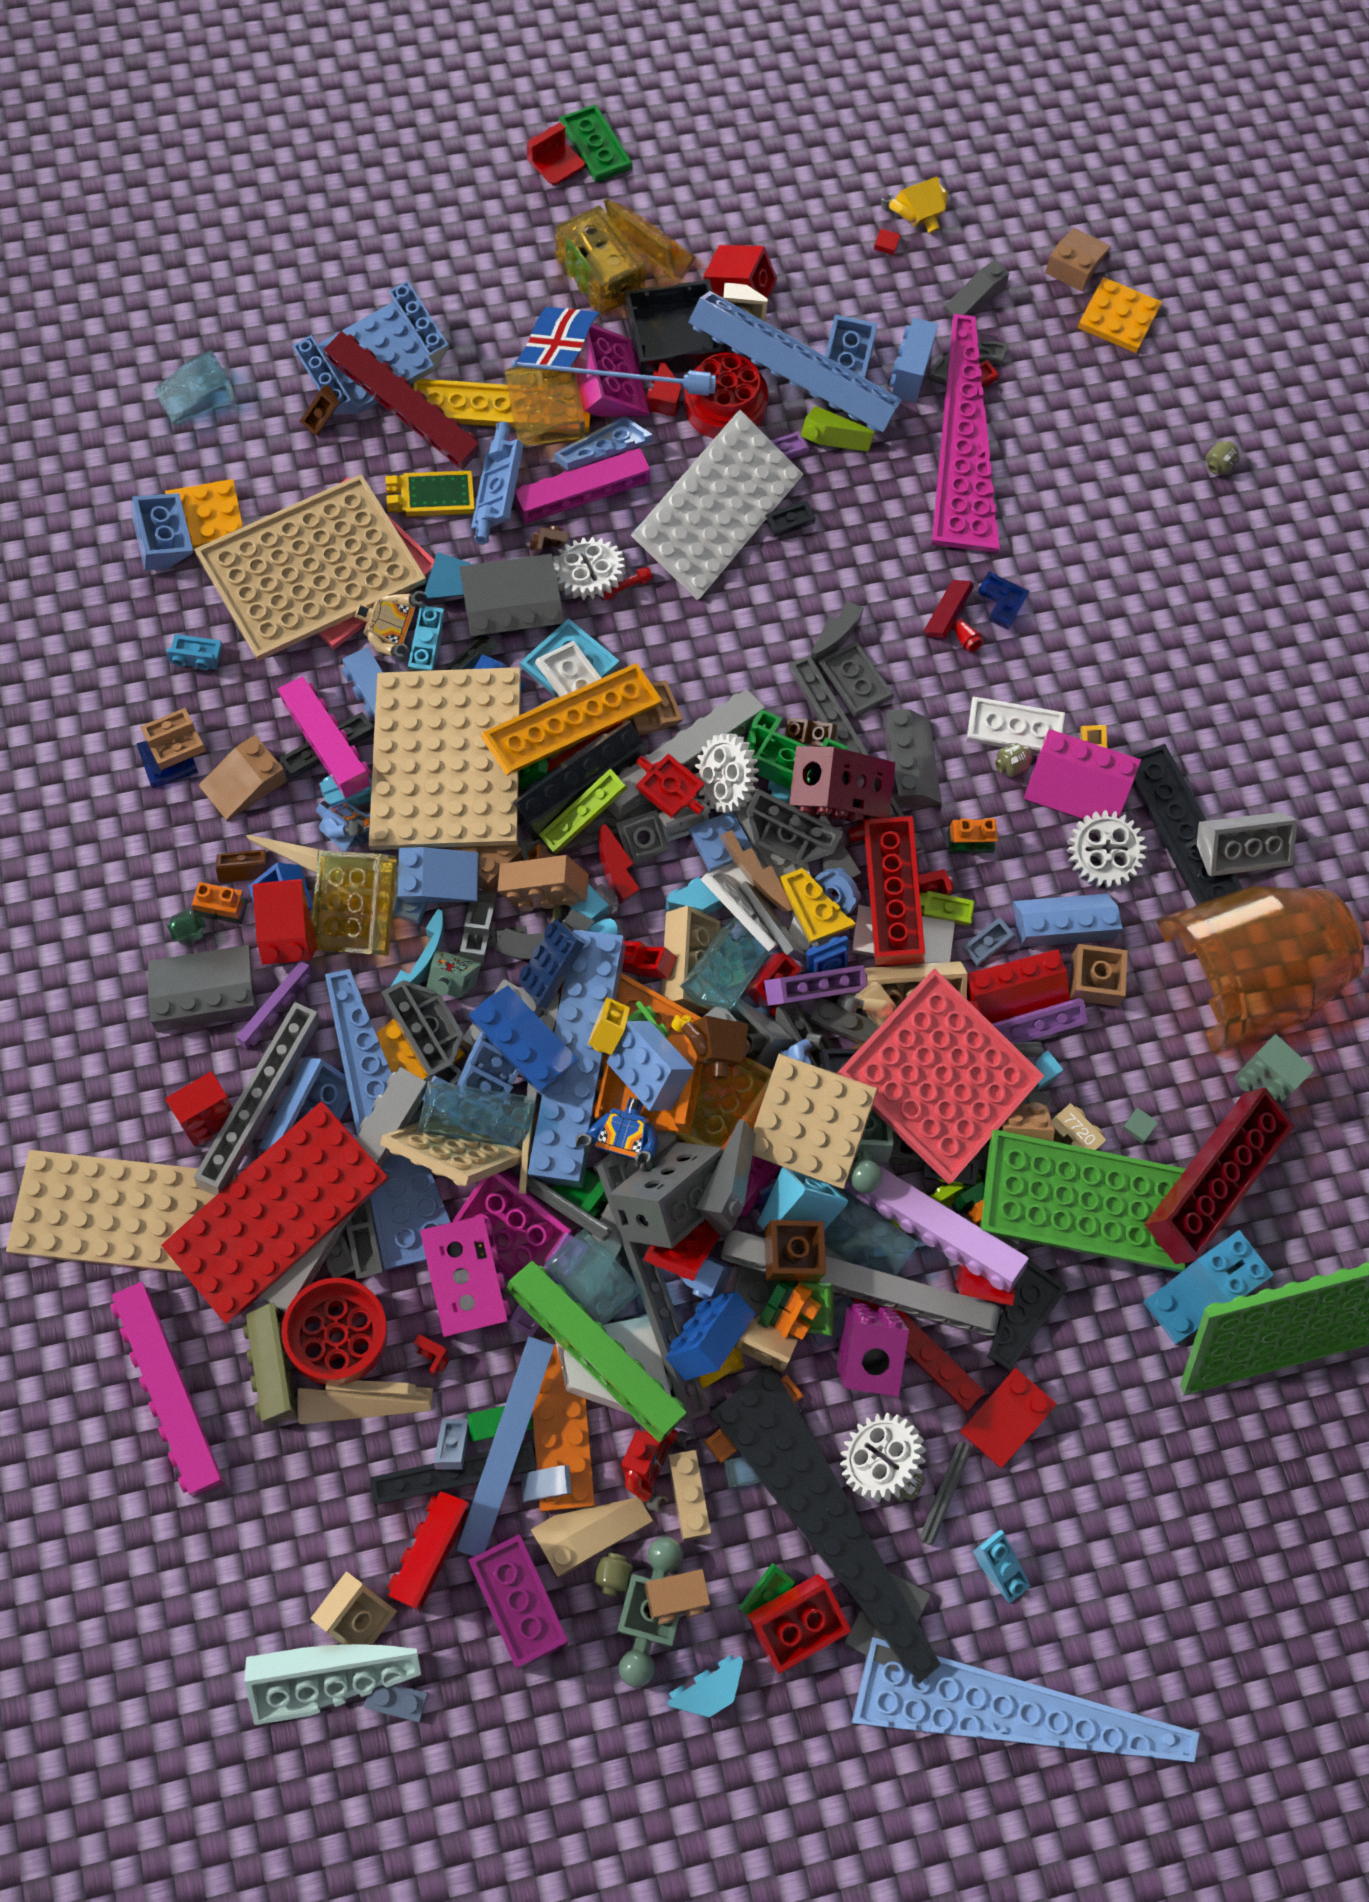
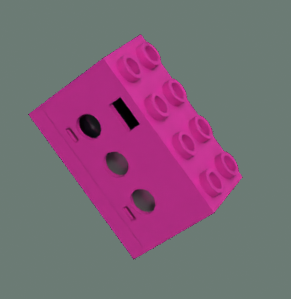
(465, 1275)

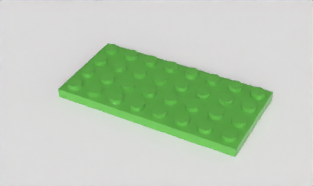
(1075, 1198)

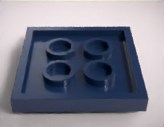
(550, 963)

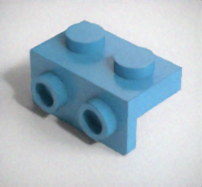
(195, 652)

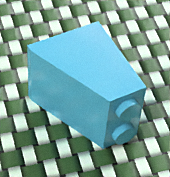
(802, 1199)

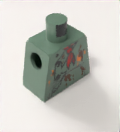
(452, 974)

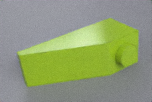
(835, 431)

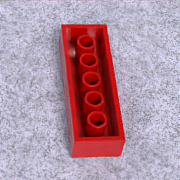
(894, 891)

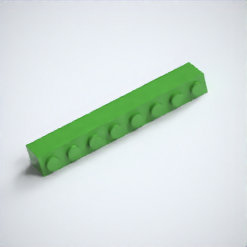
(596, 1351)

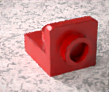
(934, 880)
(430, 1349)

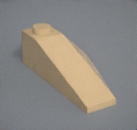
(583, 1534)

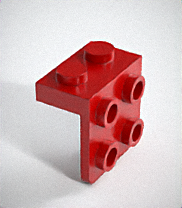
(552, 155)

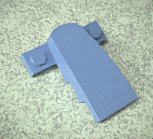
(485, 1069)

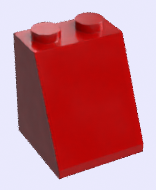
(743, 266)

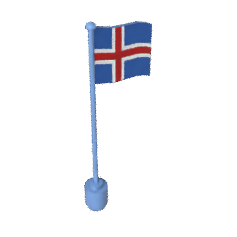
(560, 338)

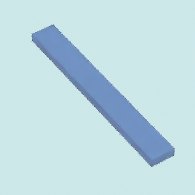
(505, 1447)

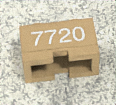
(1075, 1130)

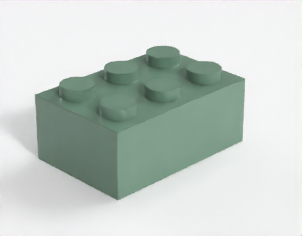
(1275, 1068)

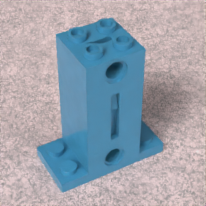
(1217, 1276)

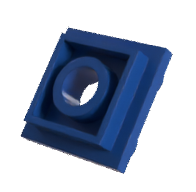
(828, 956)

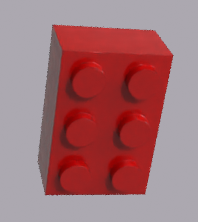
(201, 1108)
(798, 1623)

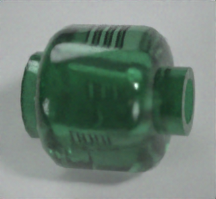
(186, 926)

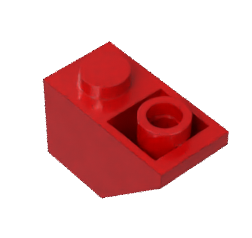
(665, 395)

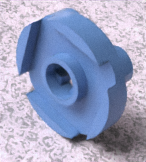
(843, 884)

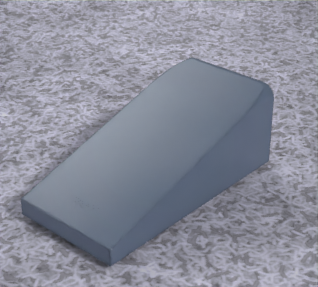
(989, 941)

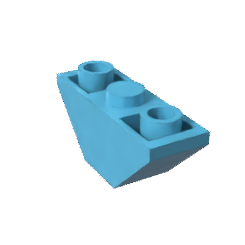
(427, 639)
(1002, 1566)
(711, 1691)

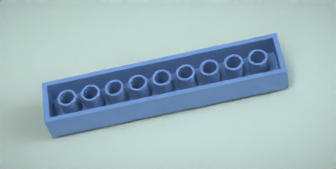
(794, 361)
(570, 1101)

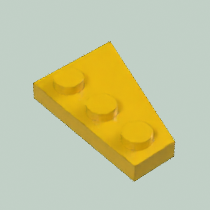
(814, 909)

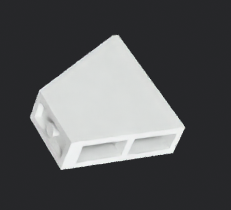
(639, 1343)

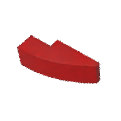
(616, 865)
(648, 961)

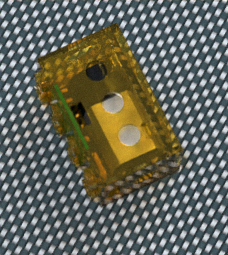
(598, 259)

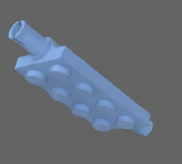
(497, 483)

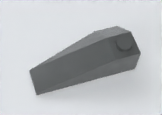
(728, 1185)

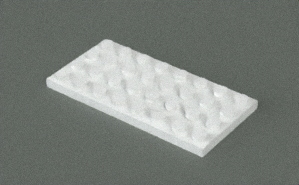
(717, 505)

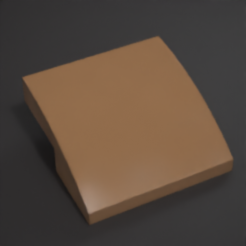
(661, 716)
(173, 739)

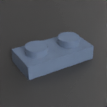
(451, 1444)
(397, 1702)

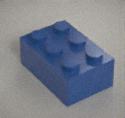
(710, 1335)

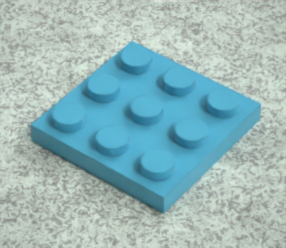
(596, 654)

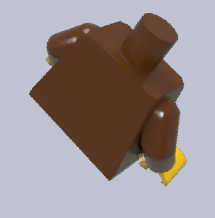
(716, 1042)

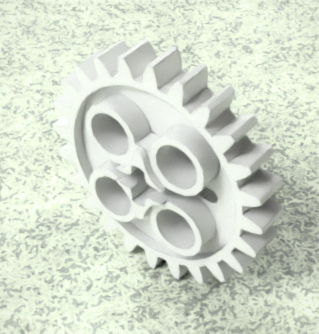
(601, 560)
(727, 772)
(1104, 829)
(866, 1477)

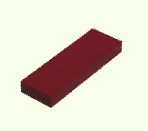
(948, 608)

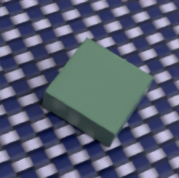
(1140, 1125)

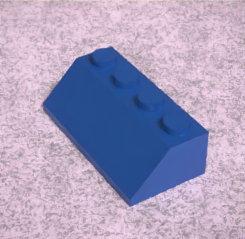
(523, 1039)

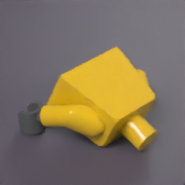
(919, 203)

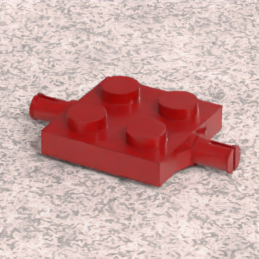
(670, 786)

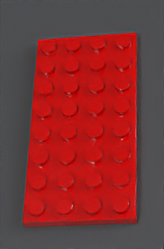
(274, 1212)

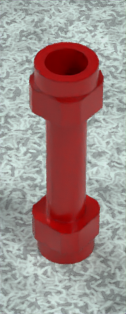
(642, 576)

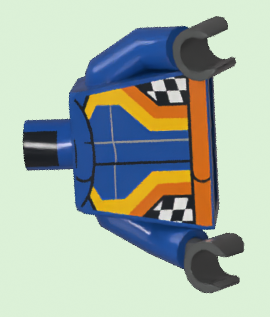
(623, 1134)

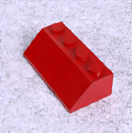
(1019, 986)
(429, 1551)

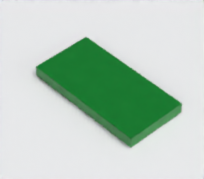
(596, 143)

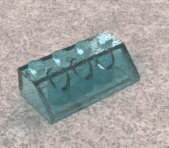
(725, 966)
(476, 1114)
(868, 1238)

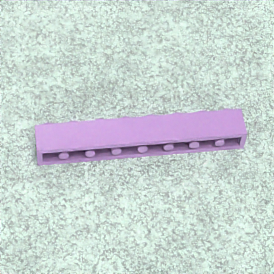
(945, 1230)

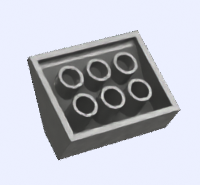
(511, 595)
(201, 988)

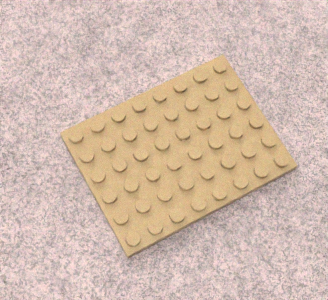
(309, 566)
(432, 768)

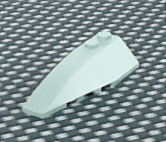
(310, 1678)

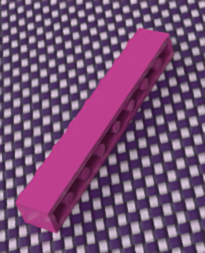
(167, 1390)

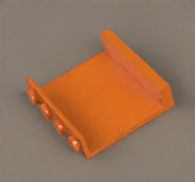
(615, 1093)

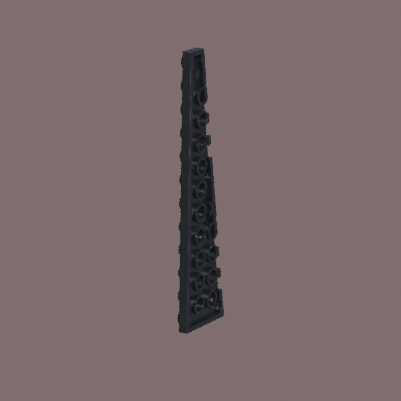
(786, 1459)

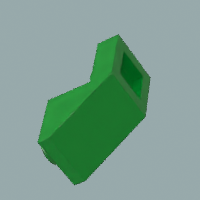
(485, 1423)

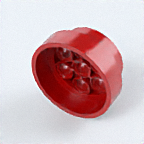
(736, 388)
(315, 1304)

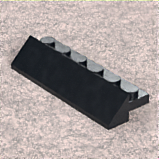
(570, 779)

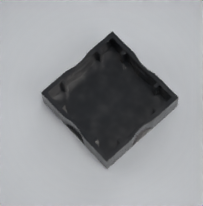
(661, 328)

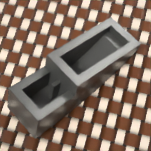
(837, 631)
(478, 927)
(364, 1242)

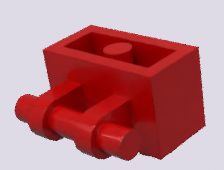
(776, 966)

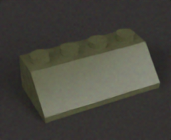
(271, 1366)

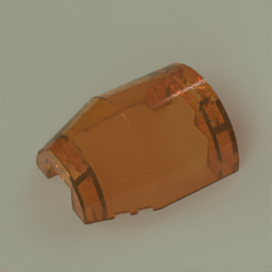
(1269, 957)

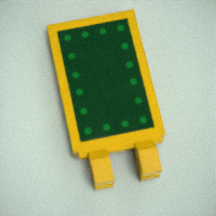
(431, 493)

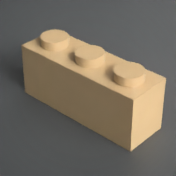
(689, 1495)

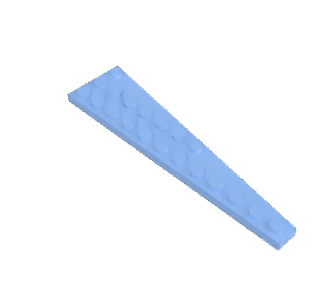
(998, 1707)

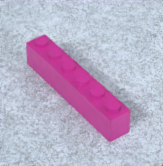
(582, 485)
(324, 737)

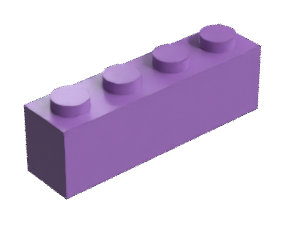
(815, 985)

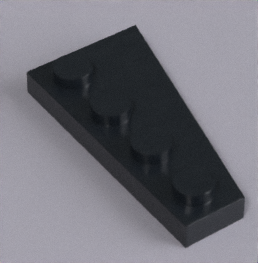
(1034, 1299)

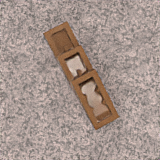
(764, 879)

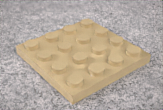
(812, 1120)
(451, 1157)

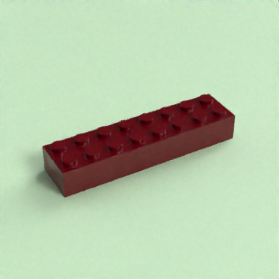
(1219, 1176)

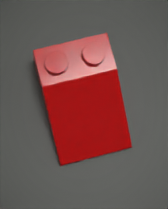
(283, 922)
(1008, 1417)

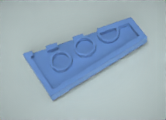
(603, 443)

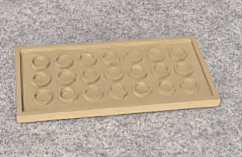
(102, 1210)

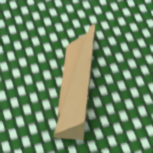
(361, 1400)

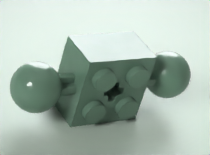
(874, 1147)
(636, 1665)

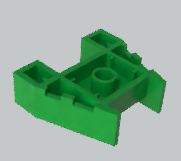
(775, 751)

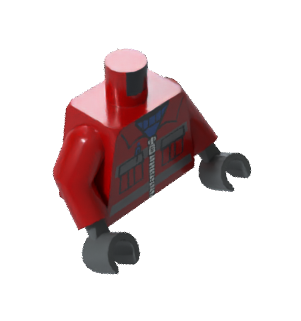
(644, 1462)

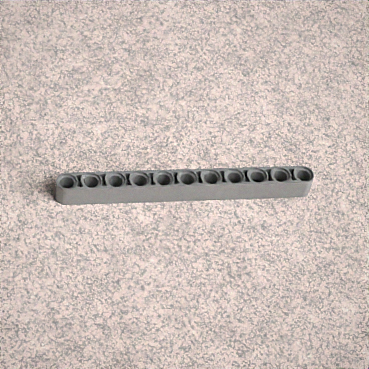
(879, 1288)

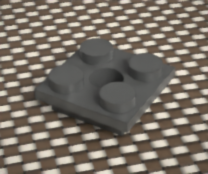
(628, 832)

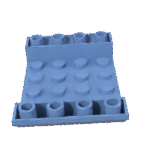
(396, 334)

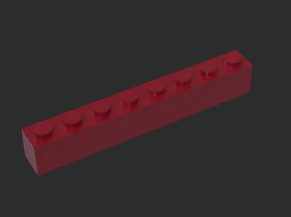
(402, 400)

